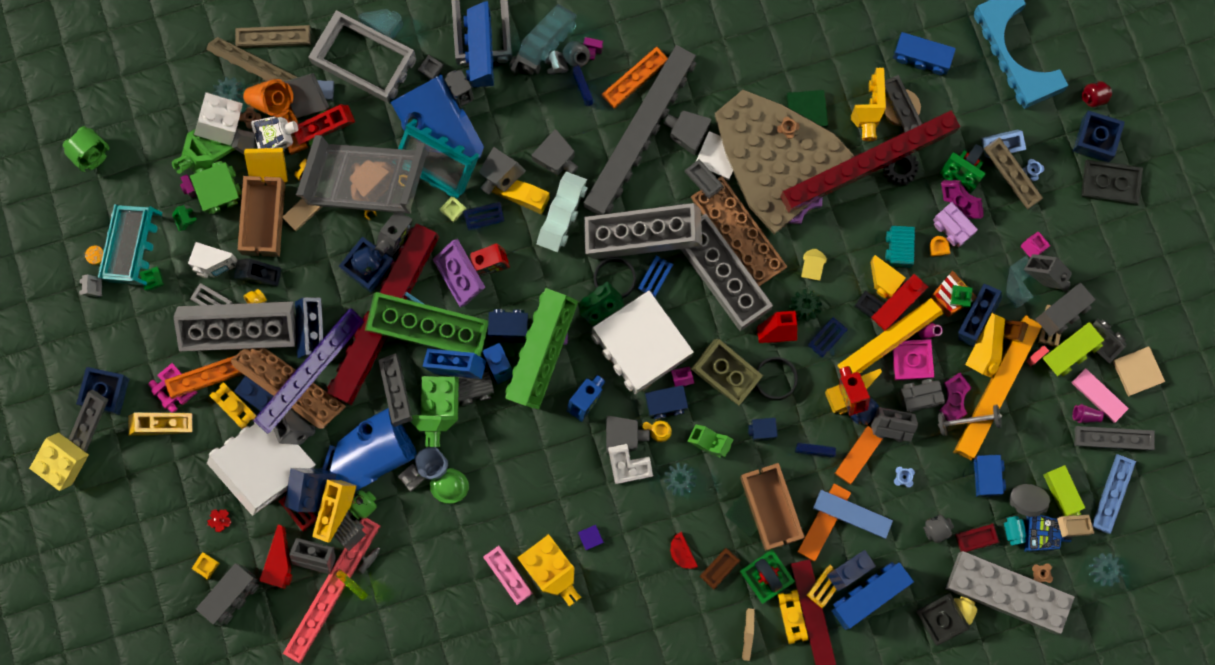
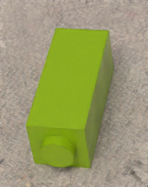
(1064, 492)

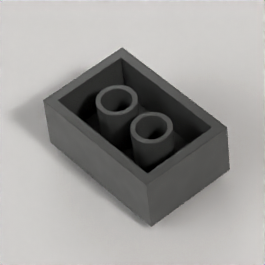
(228, 595)

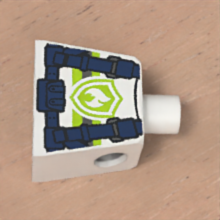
(274, 132)

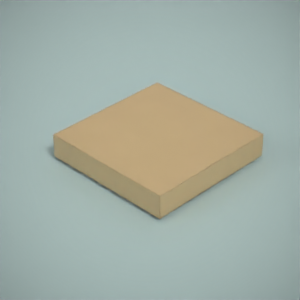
(1138, 371)

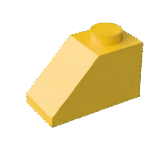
(885, 278)

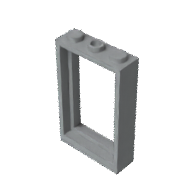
(327, 39)
(500, 56)

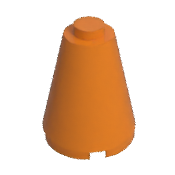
(270, 97)

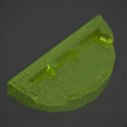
(351, 585)

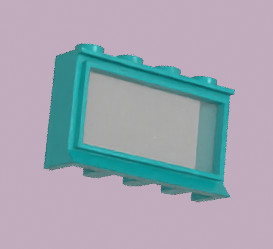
(444, 166)
(127, 244)

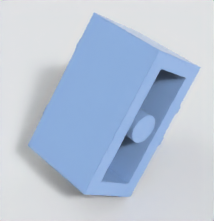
(1013, 140)

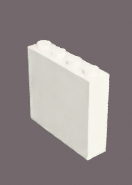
(641, 342)
(257, 466)

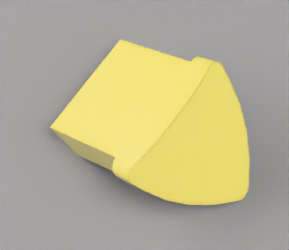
(813, 264)

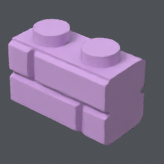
(954, 225)

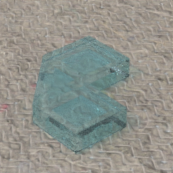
(1015, 287)

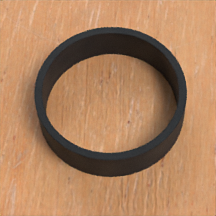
(617, 259)
(793, 370)

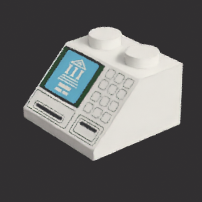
(211, 261)

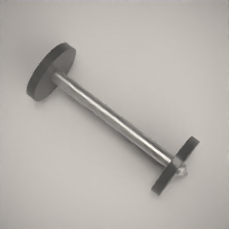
(996, 416)

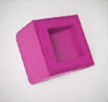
(1035, 244)

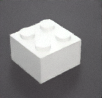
(218, 119)

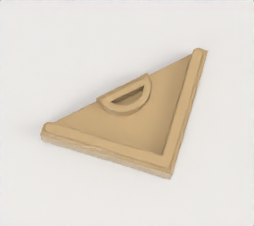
(748, 634)

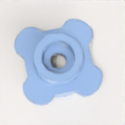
(1035, 165)
(899, 477)

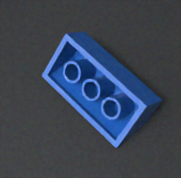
(480, 46)

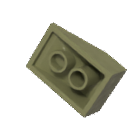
(726, 371)

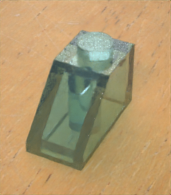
(383, 21)

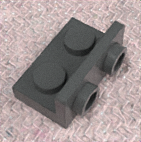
(527, 66)
(1112, 343)

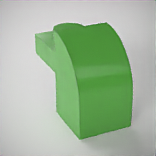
(710, 441)

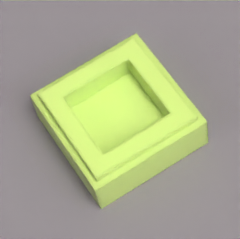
(453, 209)

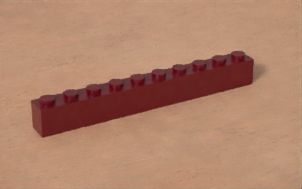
(870, 161)
(367, 345)

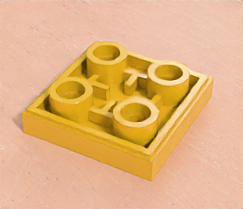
(266, 163)

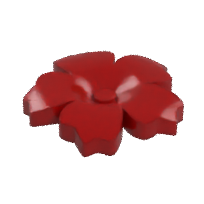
(219, 520)

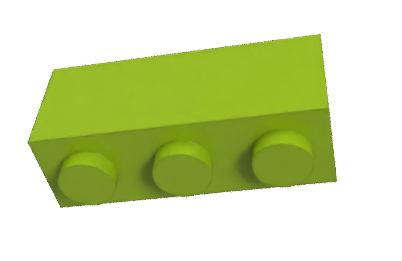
(1074, 350)

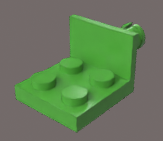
(200, 153)
(438, 407)

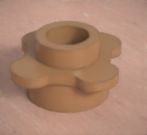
(245, 116)
(788, 132)
(1047, 573)

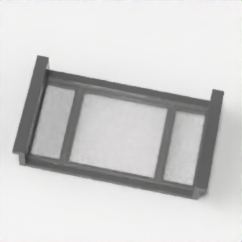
(361, 177)

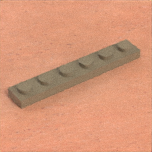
(247, 61)

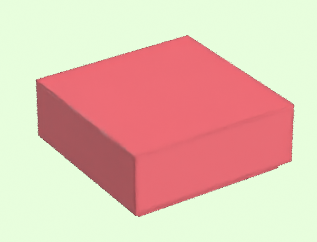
(1037, 355)

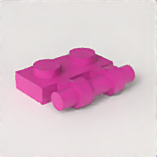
(157, 389)

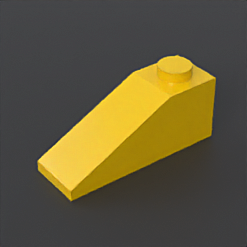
(526, 196)
(988, 350)
(835, 397)
(159, 423)
(333, 508)

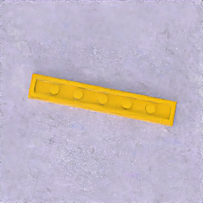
(892, 337)

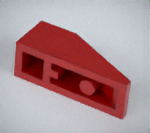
(324, 123)
(899, 302)
(277, 565)

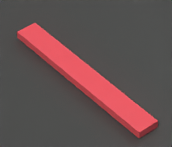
(329, 595)

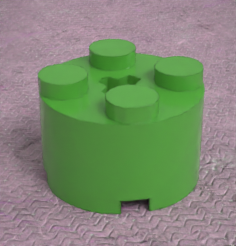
(86, 149)

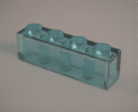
(548, 34)

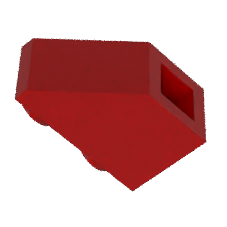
(778, 328)

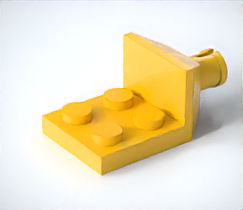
(869, 115)
(550, 569)

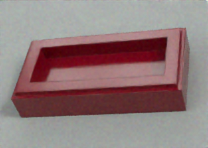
(977, 538)

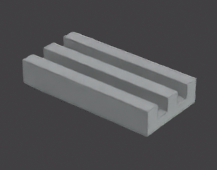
(197, 293)

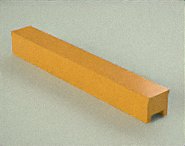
(997, 391)

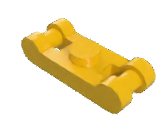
(233, 405)
(792, 617)

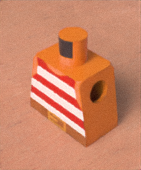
(943, 294)

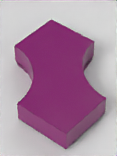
(954, 192)
(956, 391)

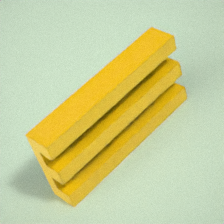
(816, 599)

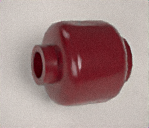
(1097, 94)

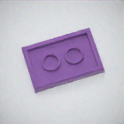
(458, 273)

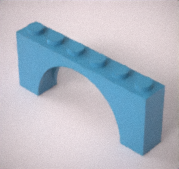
(1028, 85)

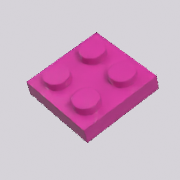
(913, 360)

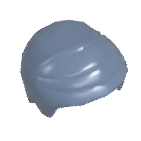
(431, 463)

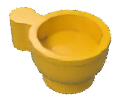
(255, 297)
(659, 431)

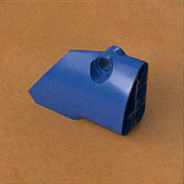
(438, 110)
(368, 455)

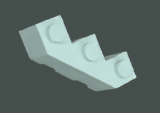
(562, 212)

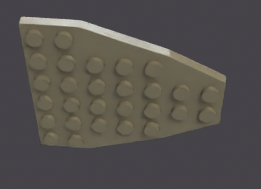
(768, 160)

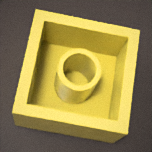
(59, 461)

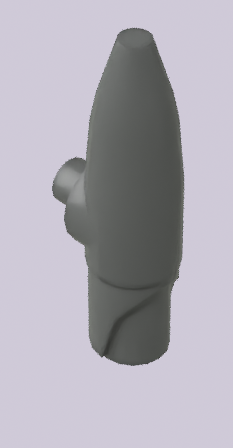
(369, 560)

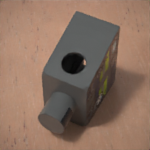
(390, 241)

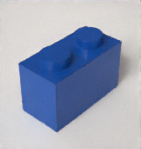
(989, 475)

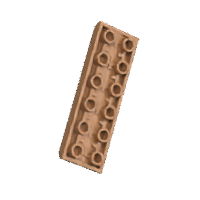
(741, 233)
(272, 373)

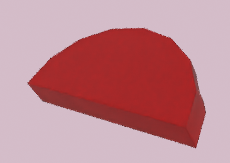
(681, 553)

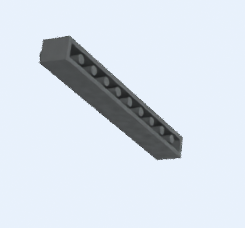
(640, 131)

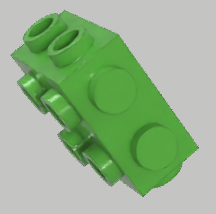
(216, 187)

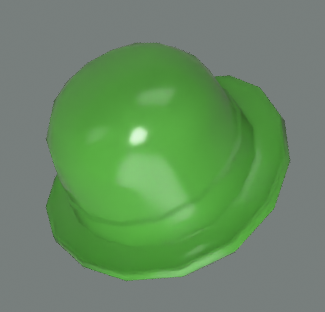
(450, 487)

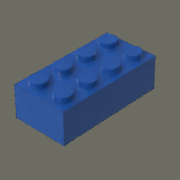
(873, 595)

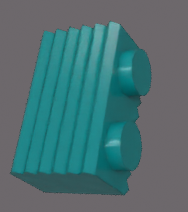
(901, 246)

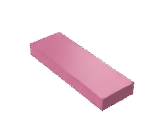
(1099, 395)
(508, 575)

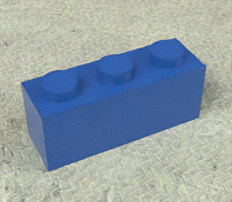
(924, 53)
(454, 363)

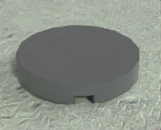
(1029, 500)

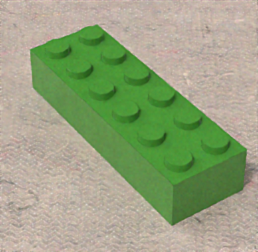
(425, 324)
(541, 349)

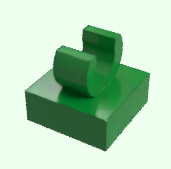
(181, 217)
(152, 277)
(961, 296)

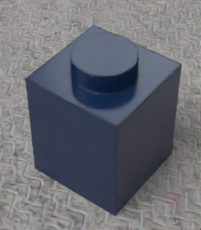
(763, 429)

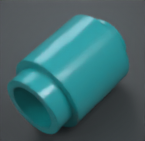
(1015, 530)

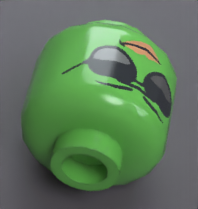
(363, 504)

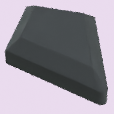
(243, 140)

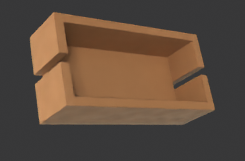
(261, 216)
(772, 507)

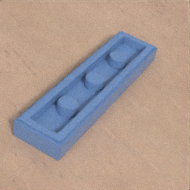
(1113, 494)
(853, 514)

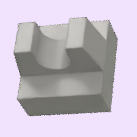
(558, 63)
(91, 286)
(411, 477)

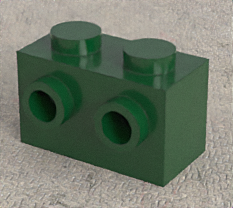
(600, 304)

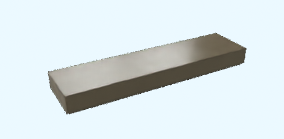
(273, 36)
(1013, 173)

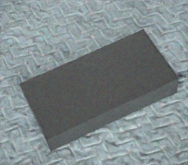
(704, 179)

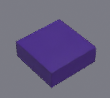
(590, 537)

